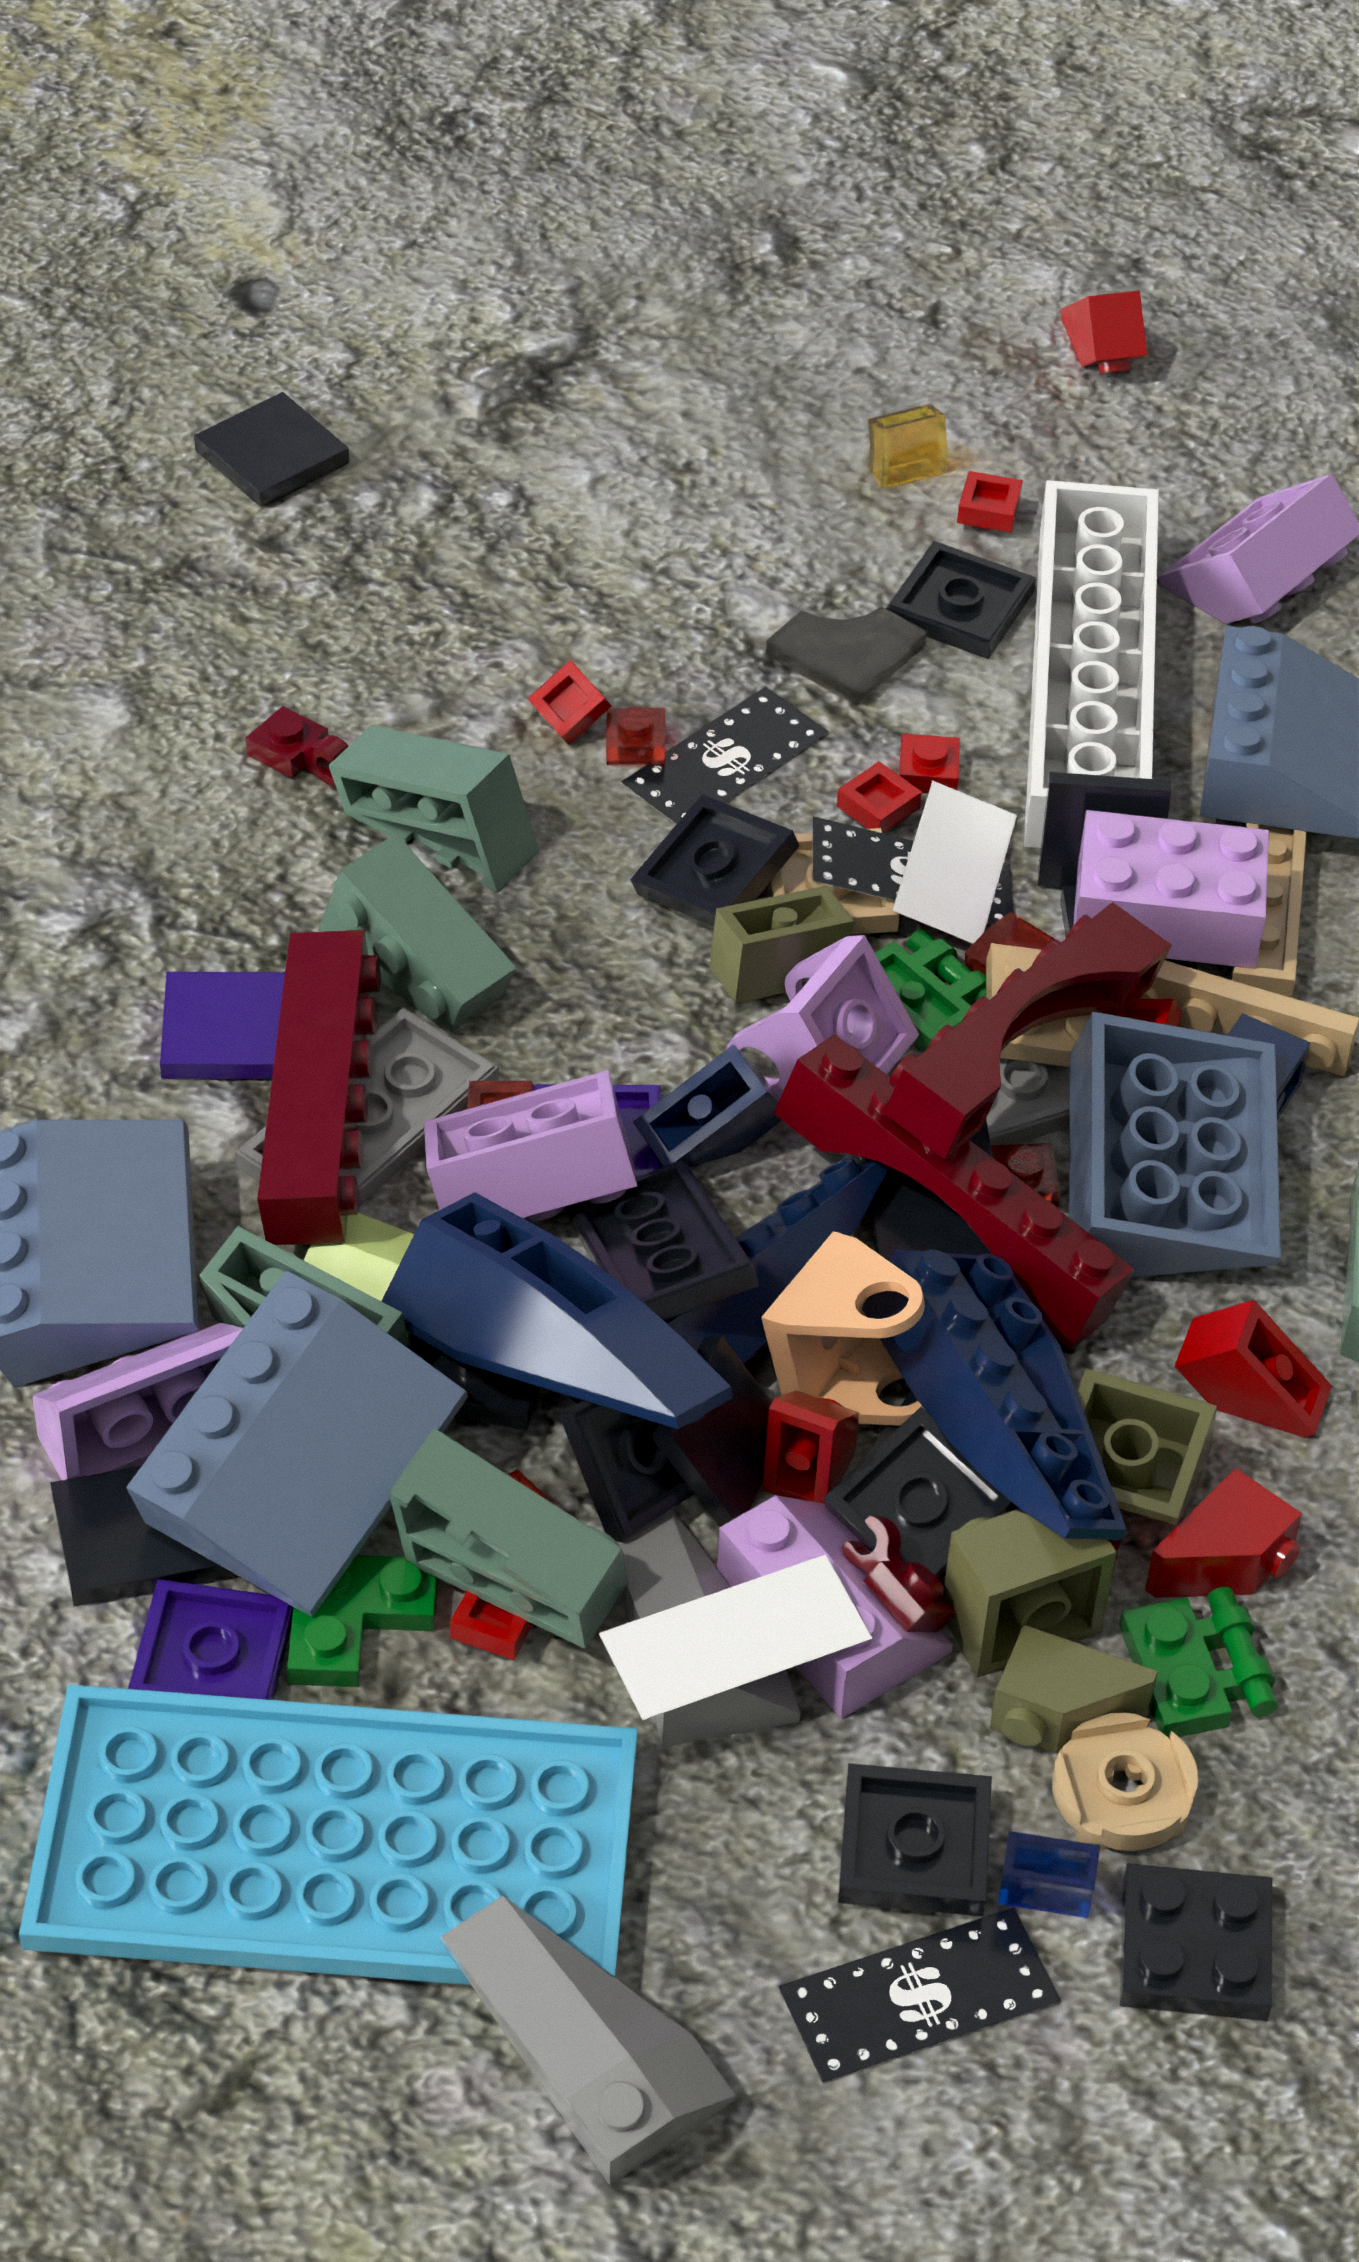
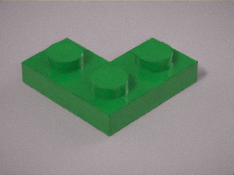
(369, 1595)

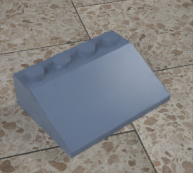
(1282, 737)
(1174, 1146)
(93, 1242)
(294, 1444)

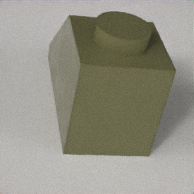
(766, 937)
(1060, 1684)

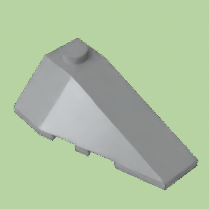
(671, 1569)
(597, 2048)

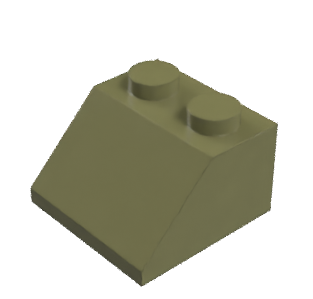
(1148, 1443)
(1021, 1574)

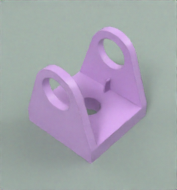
(842, 997)

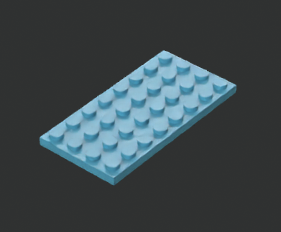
(321, 1832)

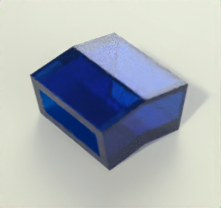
(1048, 1874)

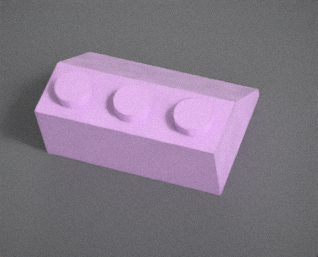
(1266, 552)
(534, 1149)
(126, 1408)
(795, 1531)

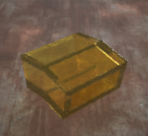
(907, 445)

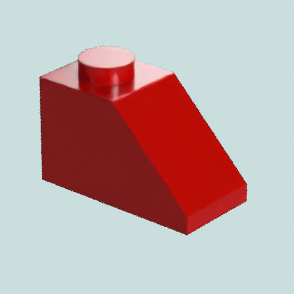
(1106, 330)
(1253, 1370)
(808, 1446)
(1227, 1541)

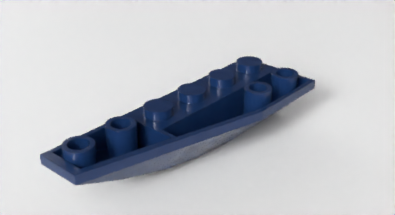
(780, 1249)
(545, 1315)
(1001, 1389)

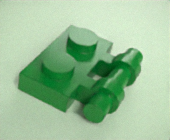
(918, 985)
(1188, 1689)

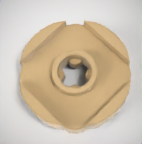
(1116, 1817)

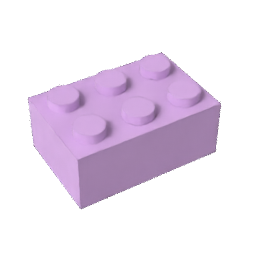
(1181, 879)

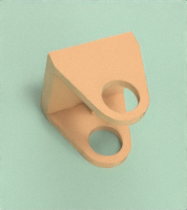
(826, 1341)

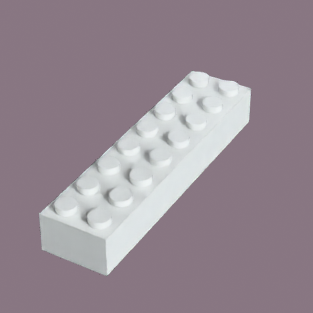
(1092, 638)

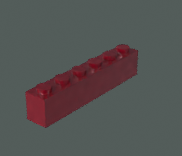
(318, 1088)

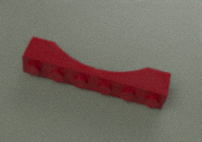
(954, 1082)
(1070, 1276)

